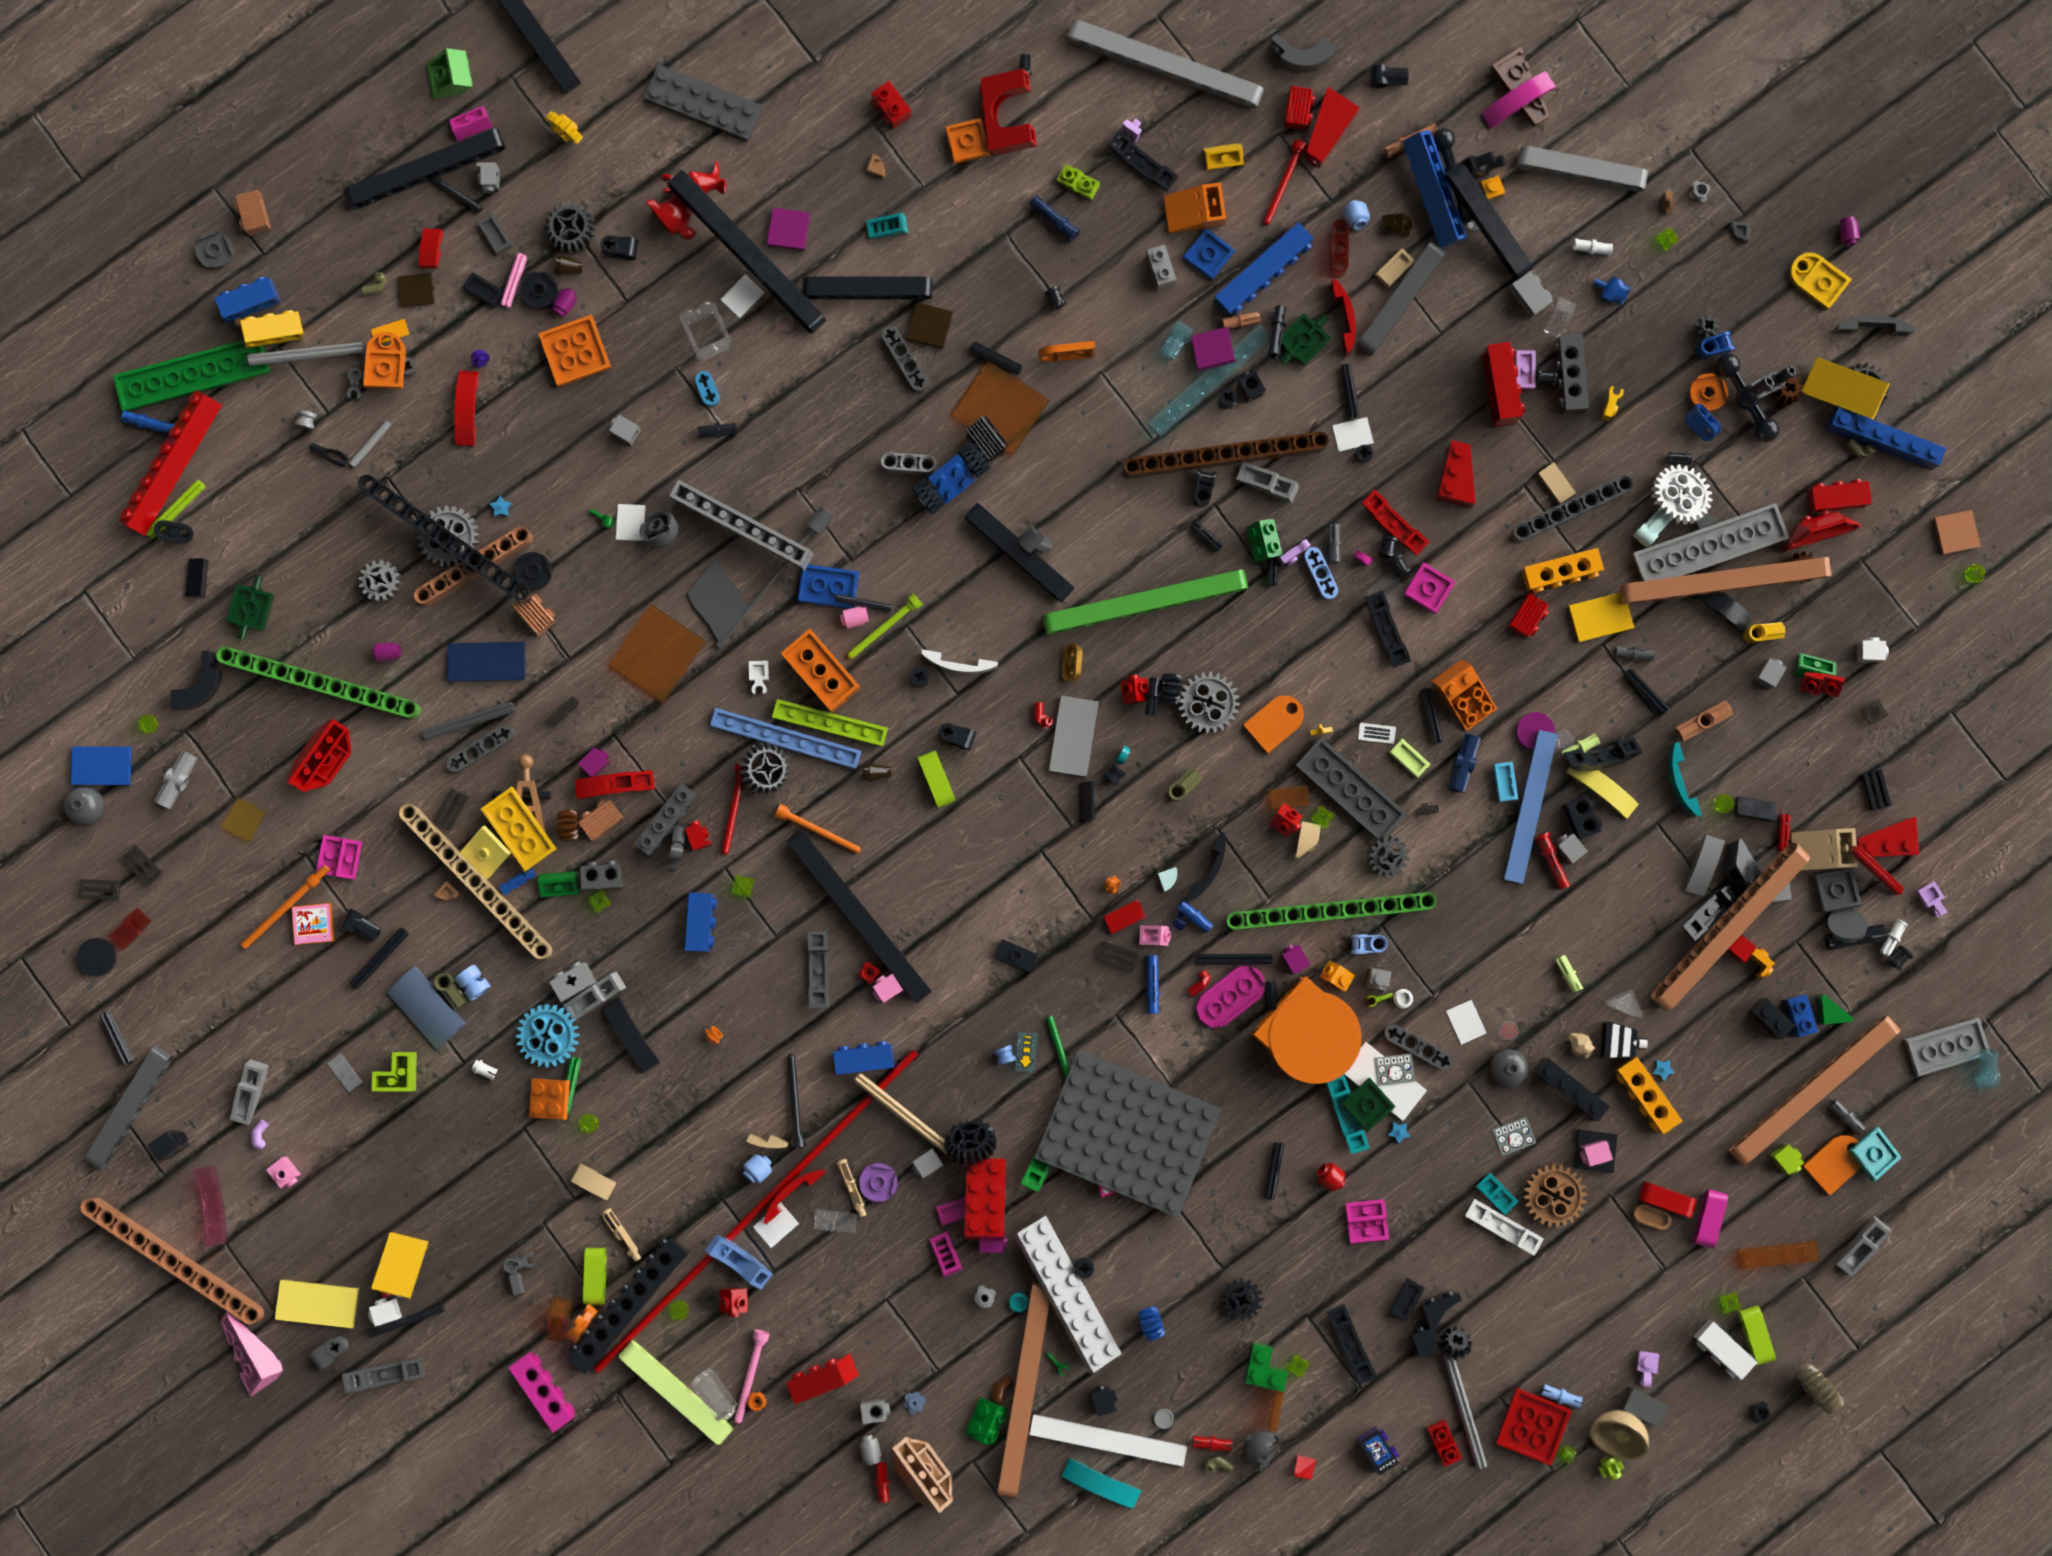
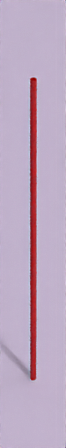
(754, 1212)

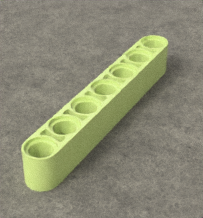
(674, 1392)

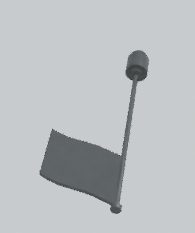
(722, 602)

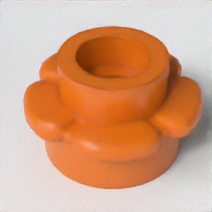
(1112, 884)
(713, 1035)
(756, 1396)

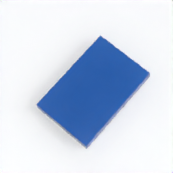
(822, 583)
(101, 766)

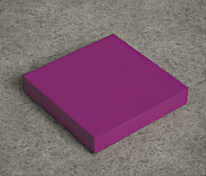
(788, 229)
(1213, 349)

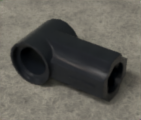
(1383, 76)
(358, 924)

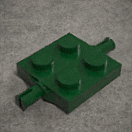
(1304, 339)
(250, 607)

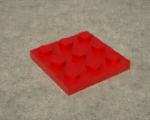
(1533, 1426)

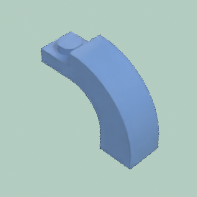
(740, 1260)

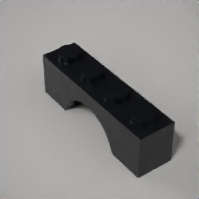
(1572, 1089)

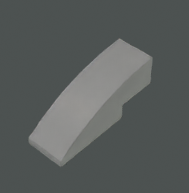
(1268, 482)
(1704, 865)
(595, 996)
(249, 1091)
(1863, 1246)

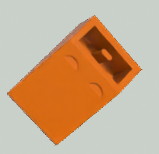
(1195, 208)
(1464, 694)

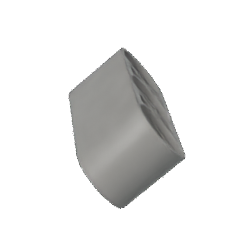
(901, 458)

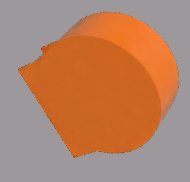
(1310, 1034)

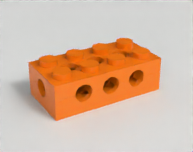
(822, 657)

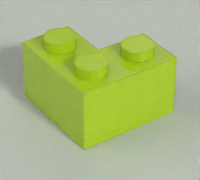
(402, 1075)

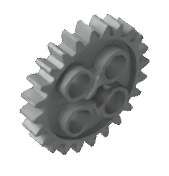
(467, 535)
(1203, 720)

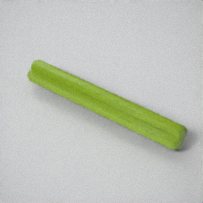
(178, 505)

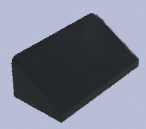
(197, 577)
(1087, 801)
(1755, 809)

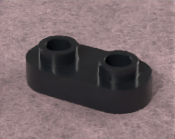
(173, 533)

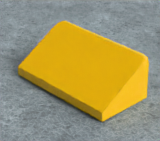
(1223, 156)

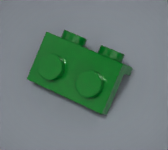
(1264, 540)
(986, 1421)

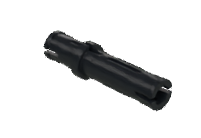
(1278, 324)

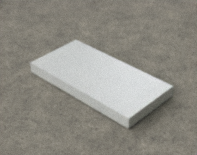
(1402, 1095)

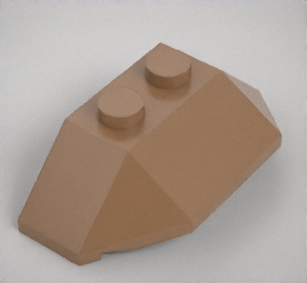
(923, 1473)

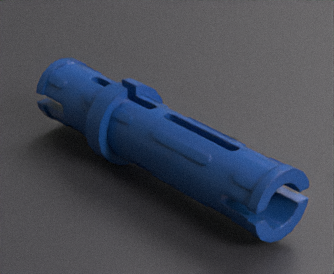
(143, 421)
(1152, 985)

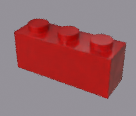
(1839, 496)

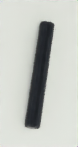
(379, 958)
(1202, 959)

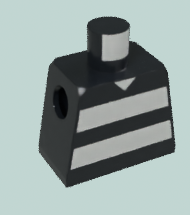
(1620, 1041)

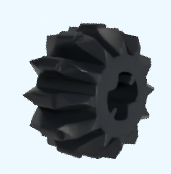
(1170, 688)
(1455, 1343)

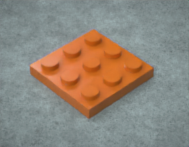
(574, 350)

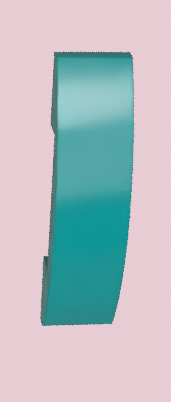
(1674, 757)
(1350, 1127)
(1101, 1484)

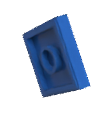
(1209, 254)

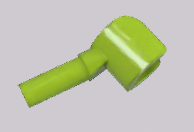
(1380, 998)

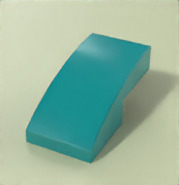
(1497, 1193)

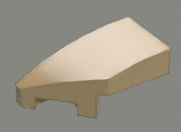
(1308, 838)

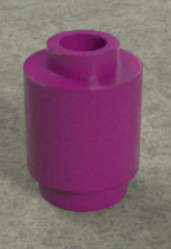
(1849, 231)
(564, 302)
(386, 652)

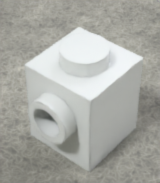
(1872, 650)
(384, 1311)

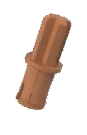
(1241, 320)

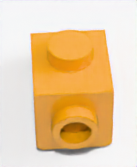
(1761, 957)
(1337, 975)

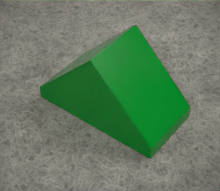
(1830, 1012)

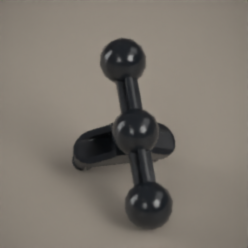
(1477, 166)
(1750, 395)

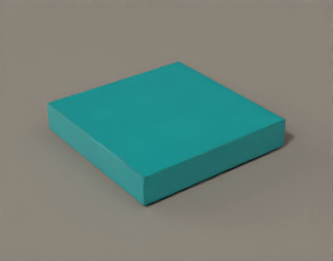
(1875, 1154)

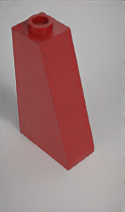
(1332, 122)

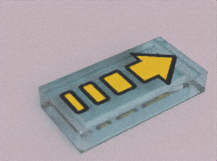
(1026, 1052)

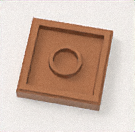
(1956, 532)

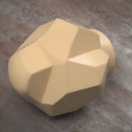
(1581, 1045)

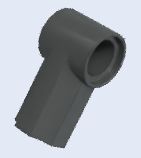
(1036, 541)

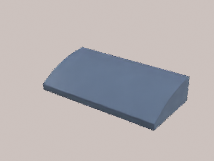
(426, 1007)

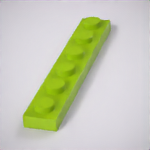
(830, 722)

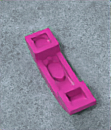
(1517, 98)

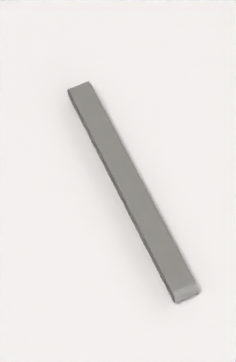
(1165, 64)

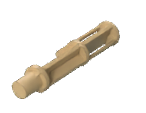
(851, 1187)
(621, 1234)

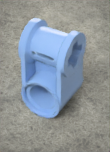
(1366, 944)

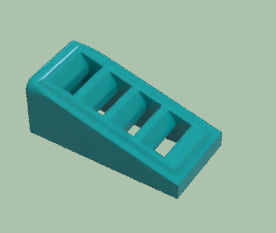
(886, 219)

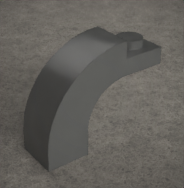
(1303, 60)

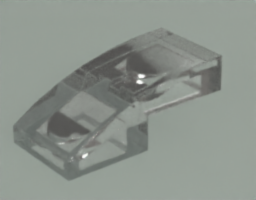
(835, 1221)

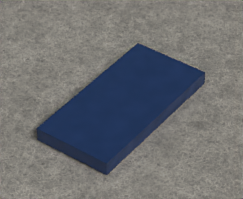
(486, 661)

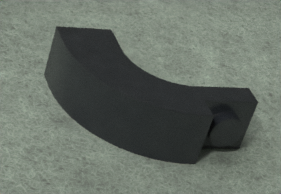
(203, 690)

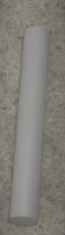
(370, 443)

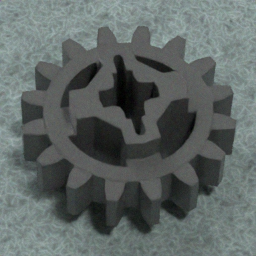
(1380, 857)

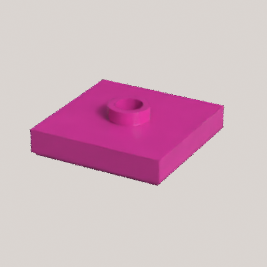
(1429, 588)

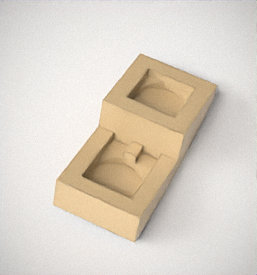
(773, 1142)
(593, 1181)

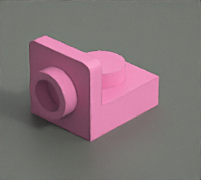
(1154, 935)

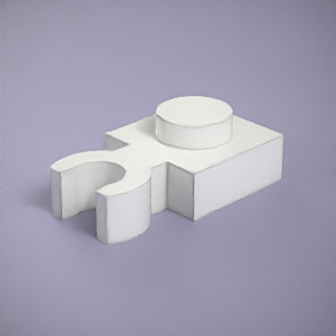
(759, 673)

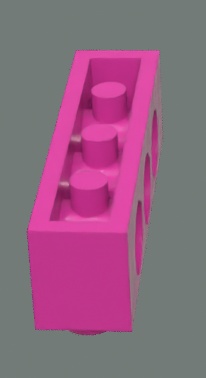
(531, 1387)

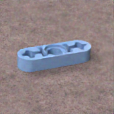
(1310, 563)

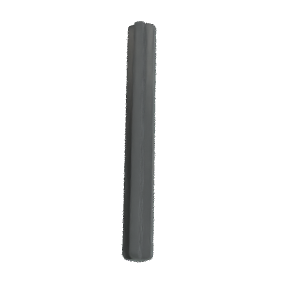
(468, 721)

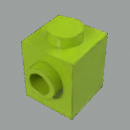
(1787, 1159)

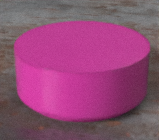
(1363, 558)

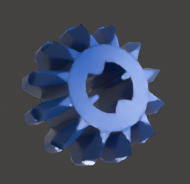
(1151, 1323)

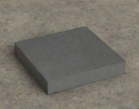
(1837, 890)

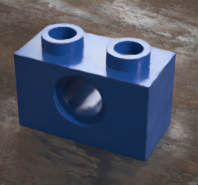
(1800, 1014)

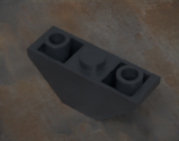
(1740, 865)

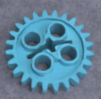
(531, 1030)

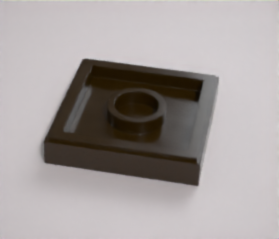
(930, 325)

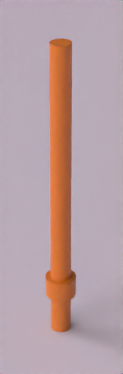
(312, 881)

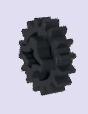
(1245, 1290)

